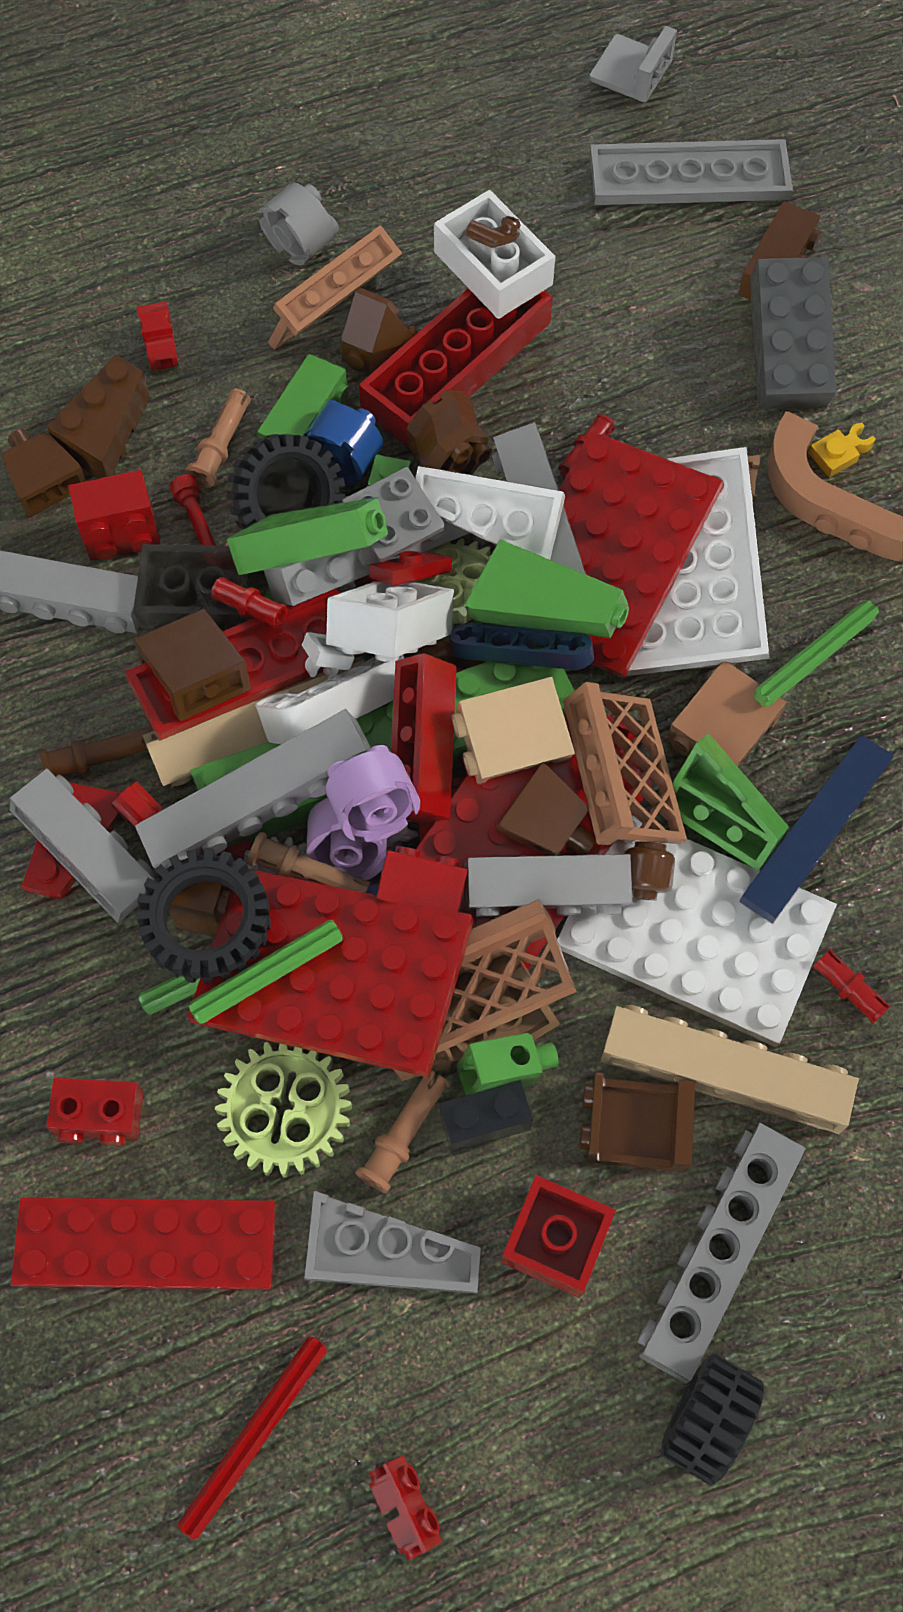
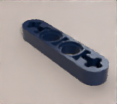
(563, 648)

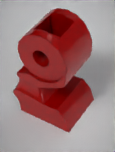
(158, 335)

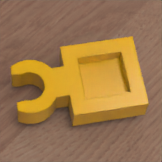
(839, 451)

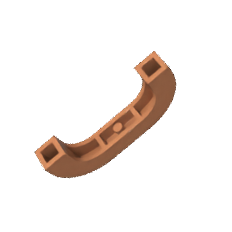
(823, 504)

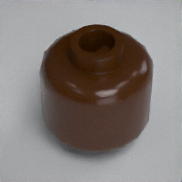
(650, 869)

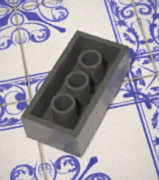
(793, 333)

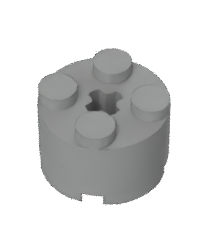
(297, 222)

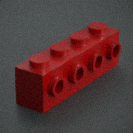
(425, 731)

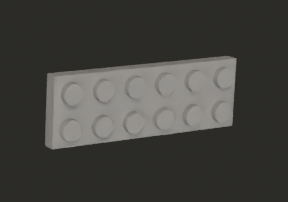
(690, 172)

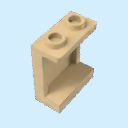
(513, 730)

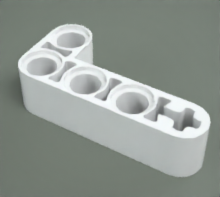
(355, 689)

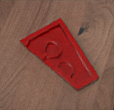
(45, 873)

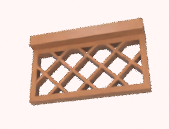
(333, 284)
(603, 769)
(509, 937)

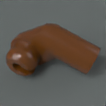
(497, 236)

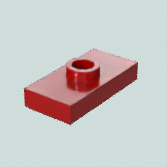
(410, 567)

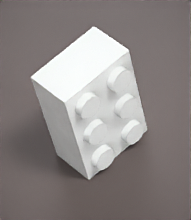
(498, 275)
(389, 618)

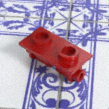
(417, 1526)

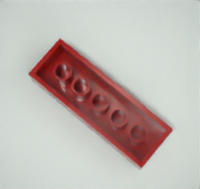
(450, 353)

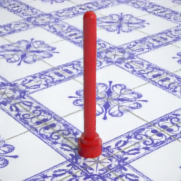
(186, 493)

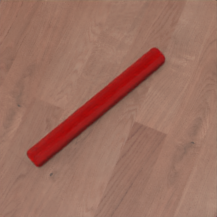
(251, 1438)

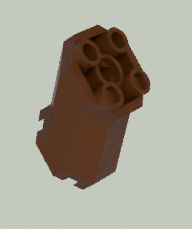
(448, 435)

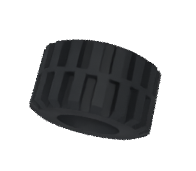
(713, 1419)

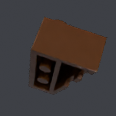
(102, 417)

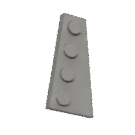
(379, 1250)

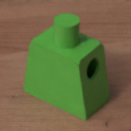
(503, 1062)

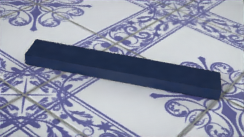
(816, 829)

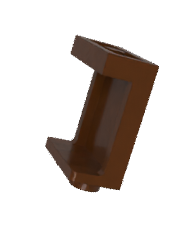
(194, 663)
(639, 1123)

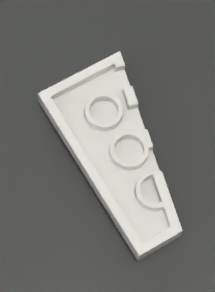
(495, 508)

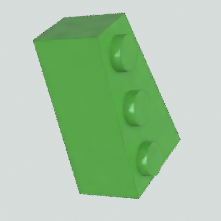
(726, 806)

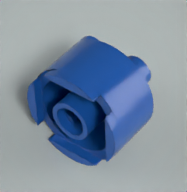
(348, 437)

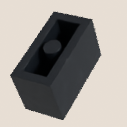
(485, 1116)

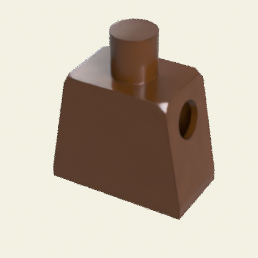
(40, 470)
(547, 816)

